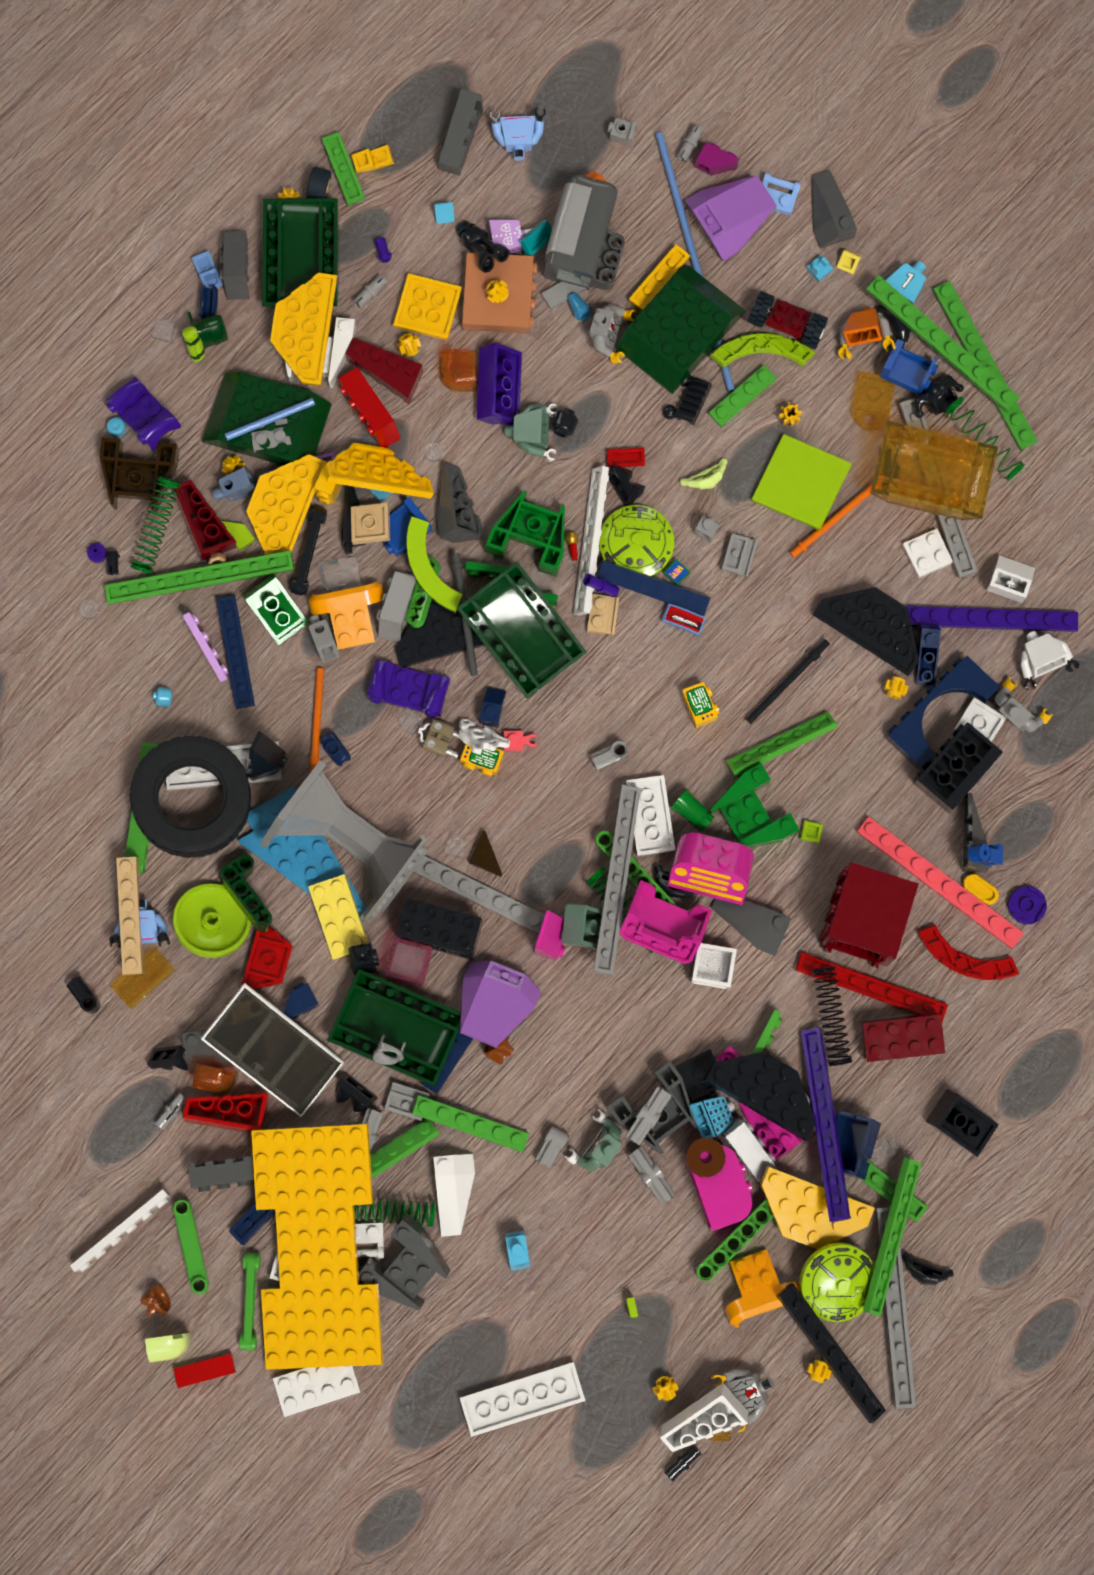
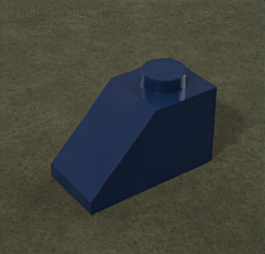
(492, 707)
(300, 1001)

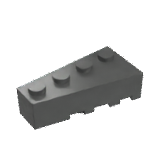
(460, 132)
(221, 1173)

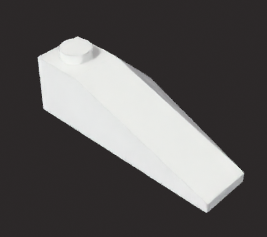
(453, 1183)

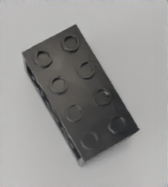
(970, 766)
(440, 928)

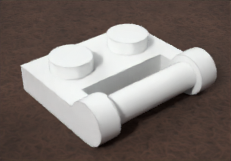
(370, 1234)

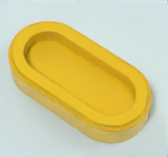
(981, 889)

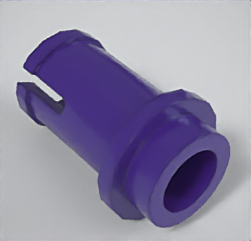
(383, 251)

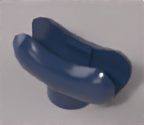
(208, 302)
(335, 748)

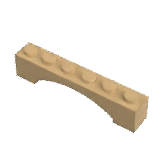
(129, 915)

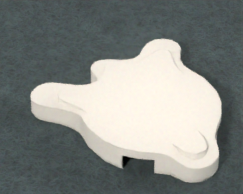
(480, 738)

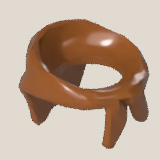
(498, 1054)
(156, 1300)

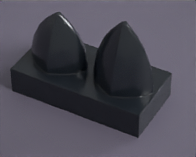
(620, 481)
(167, 1058)
(350, 1087)

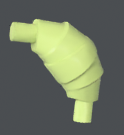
(708, 478)

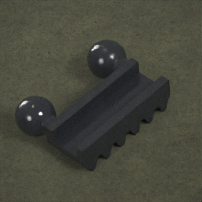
(691, 403)

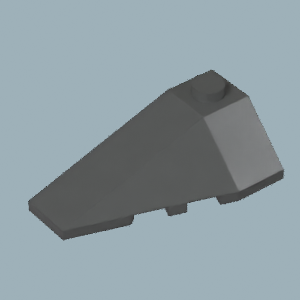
(831, 214)
(455, 512)
(972, 836)
(756, 923)

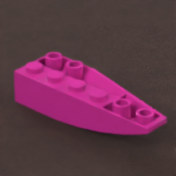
(776, 1139)

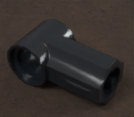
(83, 994)

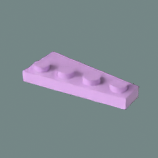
(202, 639)

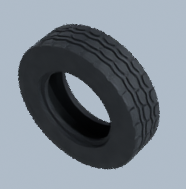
(182, 753)

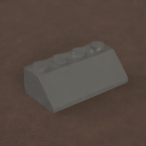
(201, 1053)

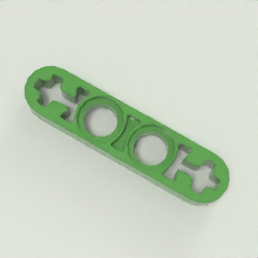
(422, 609)

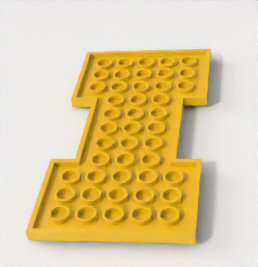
(320, 1308)

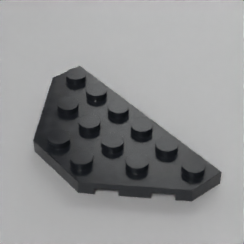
(875, 624)
(436, 638)
(766, 1088)

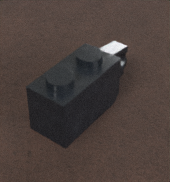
(363, 958)

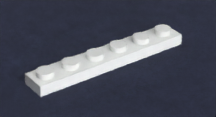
(114, 1236)

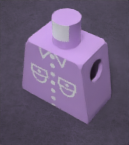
(508, 234)

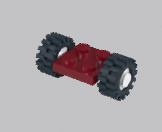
(788, 319)

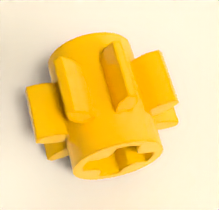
(288, 192)
(497, 291)
(408, 344)
(790, 420)
(232, 464)
(896, 687)
(819, 1371)
(665, 1388)

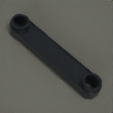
(300, 584)

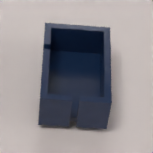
(857, 1142)

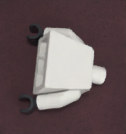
(1044, 655)

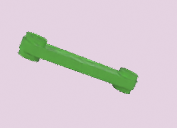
(191, 1246)
(248, 1340)

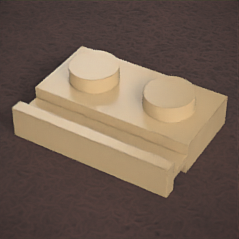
(603, 614)

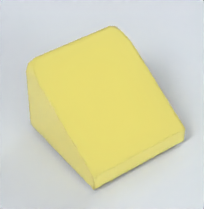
(849, 261)

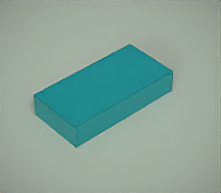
(536, 238)

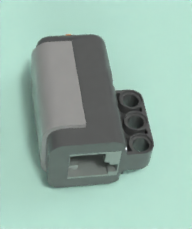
(581, 234)

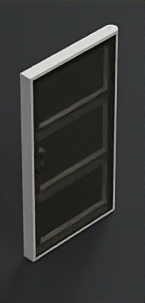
(272, 1050)

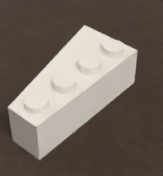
(704, 1418)

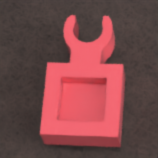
(517, 740)

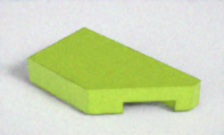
(240, 534)

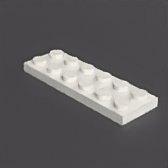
(200, 778)
(522, 1399)

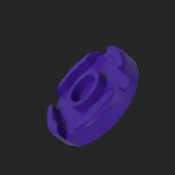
(1027, 905)

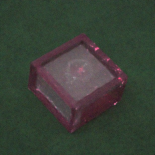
(408, 962)

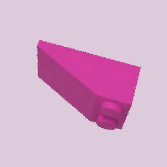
(550, 937)

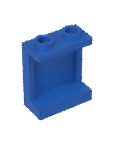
(908, 369)
(399, 527)

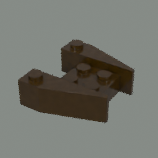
(136, 477)

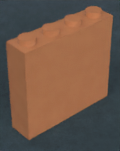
(513, 313)

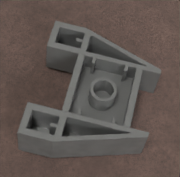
(672, 1116)
(409, 1269)

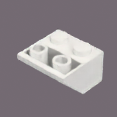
(1011, 579)

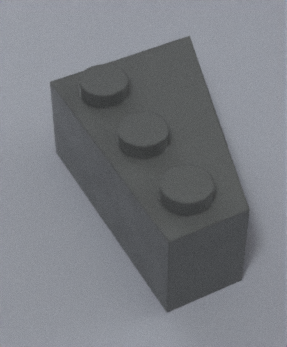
(235, 265)

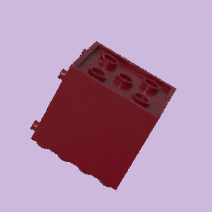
(868, 914)

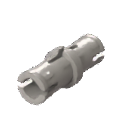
(690, 143)
(370, 291)
(171, 1111)

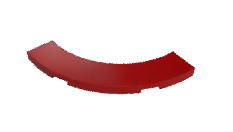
(963, 964)

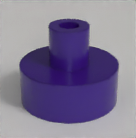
(99, 556)

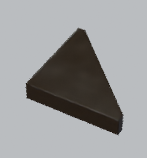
(484, 856)

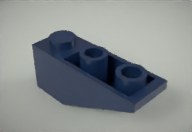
(928, 653)

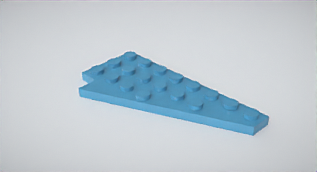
(298, 858)

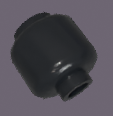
(564, 422)

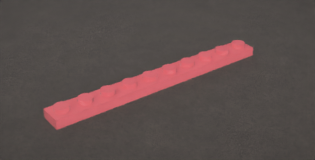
(940, 882)

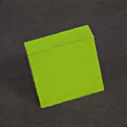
(811, 832)
(632, 1307)

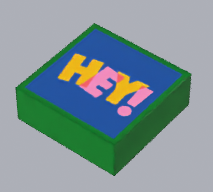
(676, 572)

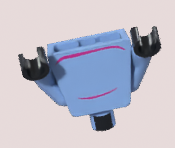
(518, 132)
(152, 927)

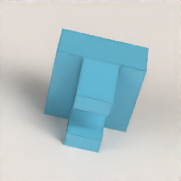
(819, 268)

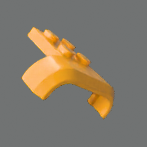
(349, 612)
(757, 1286)

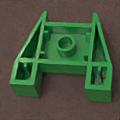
(532, 527)
(747, 815)

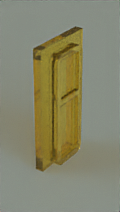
(136, 987)

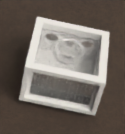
(714, 966)

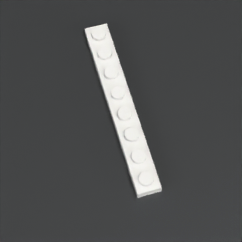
(591, 539)

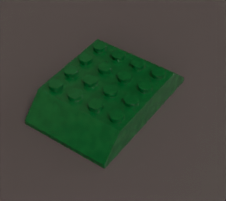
(298, 244)
(679, 328)
(250, 398)
(521, 630)
(403, 1016)

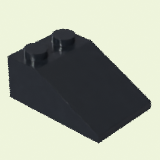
(962, 1122)

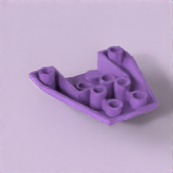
(732, 213)
(494, 1001)

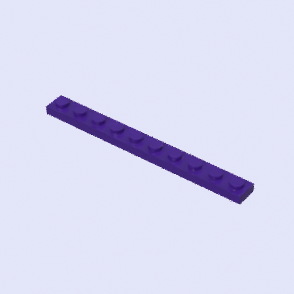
(995, 618)
(825, 1125)

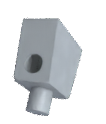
(323, 639)

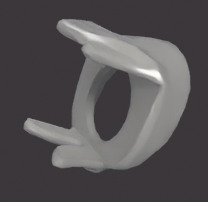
(381, 1058)

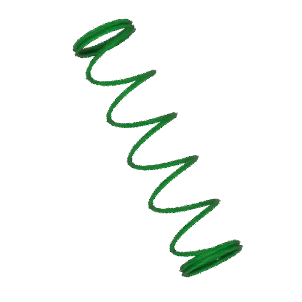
(955, 405)

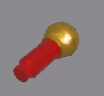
(571, 539)

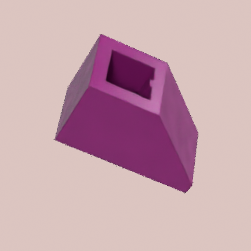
(715, 161)

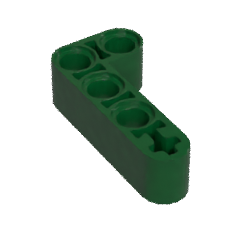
(249, 895)

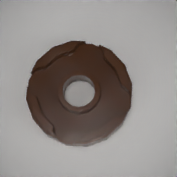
(717, 1157)

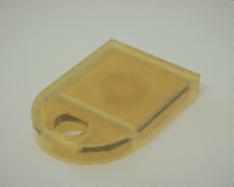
(873, 399)

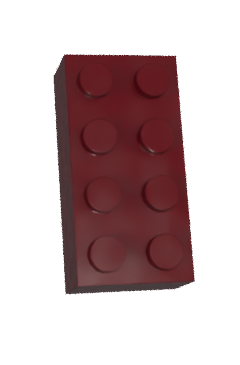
(903, 1037)

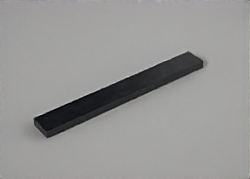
(831, 1353)

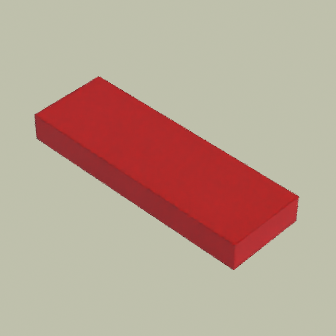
(204, 1370)

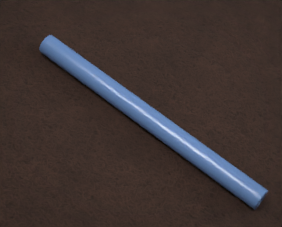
(269, 419)

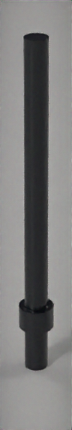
(812, 656)

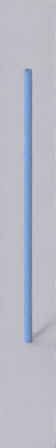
(686, 231)

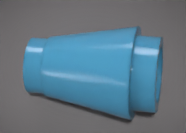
(579, 307)

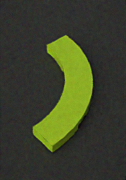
(762, 343)
(422, 569)

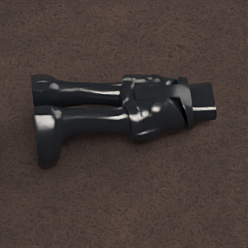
(474, 237)

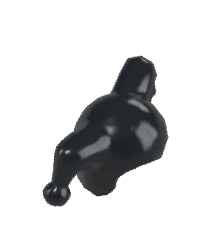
(938, 396)

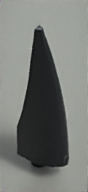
(350, 501)

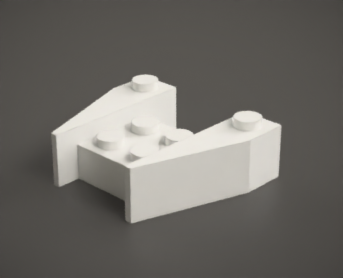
(336, 350)

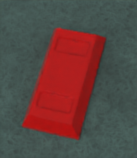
(626, 457)

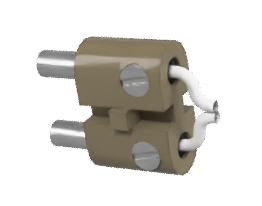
(438, 738)

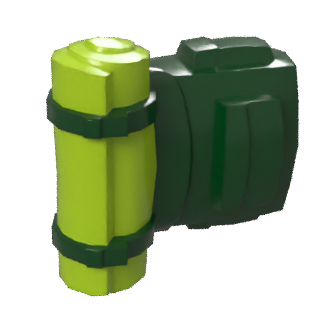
(203, 335)

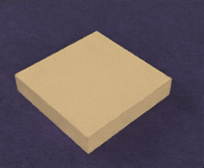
(370, 523)

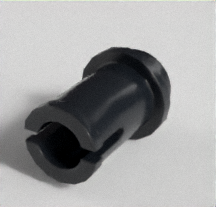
(112, 562)

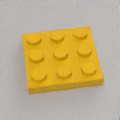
(427, 307)

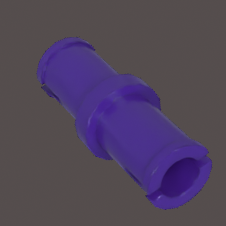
(601, 585)

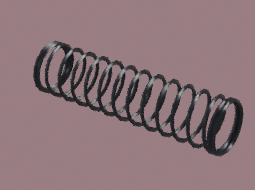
(847, 1060)

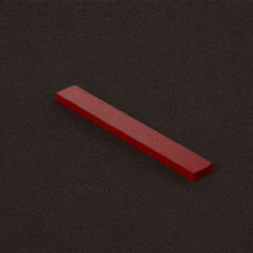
(872, 987)

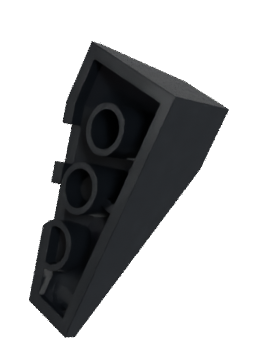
(265, 757)

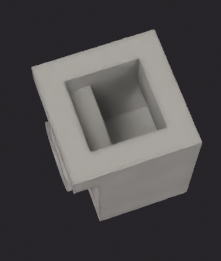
(624, 137)
(707, 529)

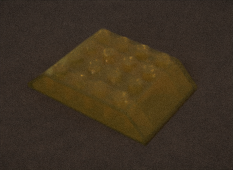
(933, 472)

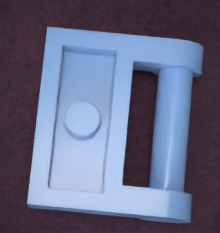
(784, 201)

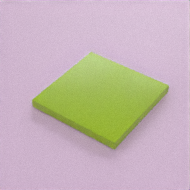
(801, 482)

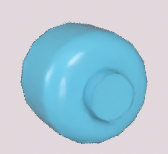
(116, 427)
(162, 697)

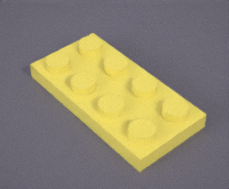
(338, 915)

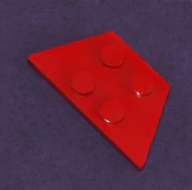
(267, 960)

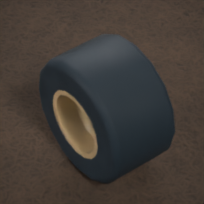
(318, 183)

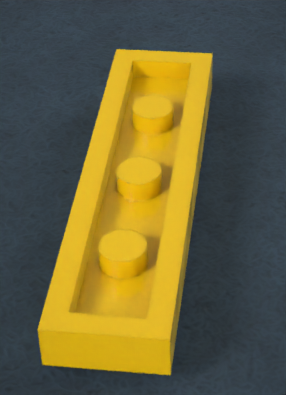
(659, 277)

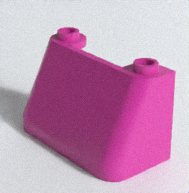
(663, 925)

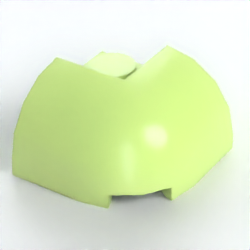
(167, 1347)

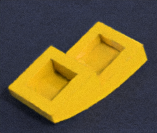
(372, 160)

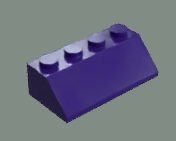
(499, 384)

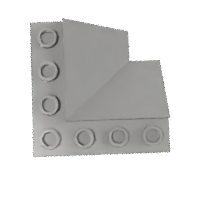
(321, 812)

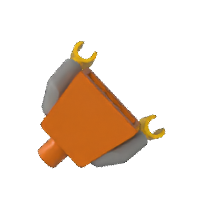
(864, 328)

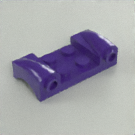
(142, 412)
(408, 688)

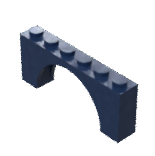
(964, 678)

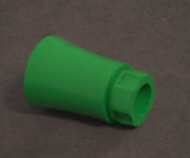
(692, 810)

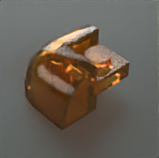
(458, 370)
(213, 1079)

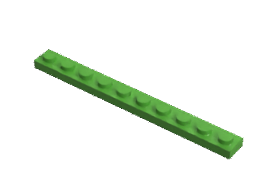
(942, 343)
(975, 346)
(199, 577)

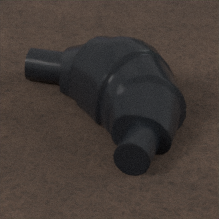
(900, 329)
(663, 878)
(924, 1272)

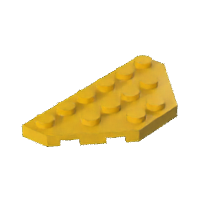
(303, 327)
(377, 470)
(283, 502)
(803, 1210)

